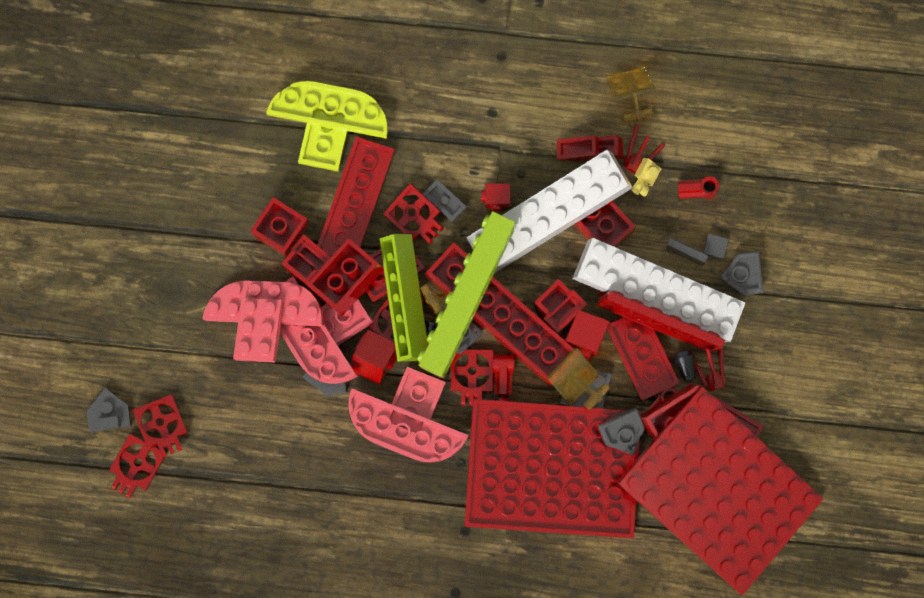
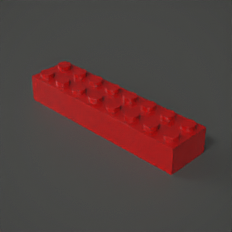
(506, 318)

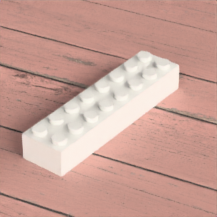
(562, 205)
(657, 287)

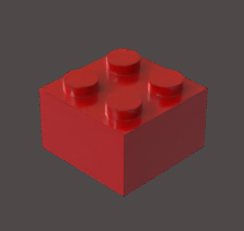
(279, 227)

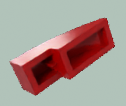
(588, 147)

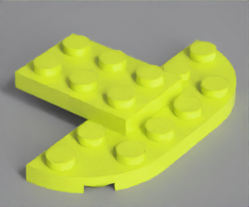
(329, 116)

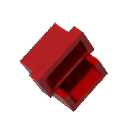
(305, 260)
(559, 306)
(587, 334)
(374, 357)

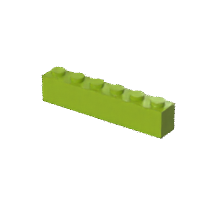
(404, 296)

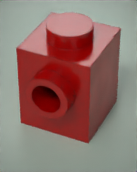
(496, 196)

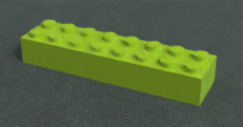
(467, 295)

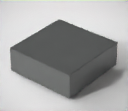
(715, 246)

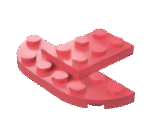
(260, 311)
(318, 347)
(407, 422)

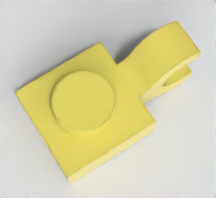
(646, 176)

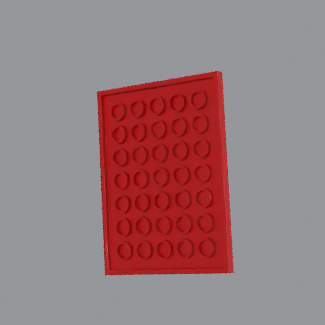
(546, 471)
(720, 490)

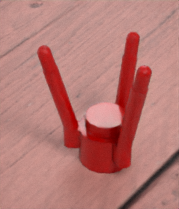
(633, 162)
(714, 380)

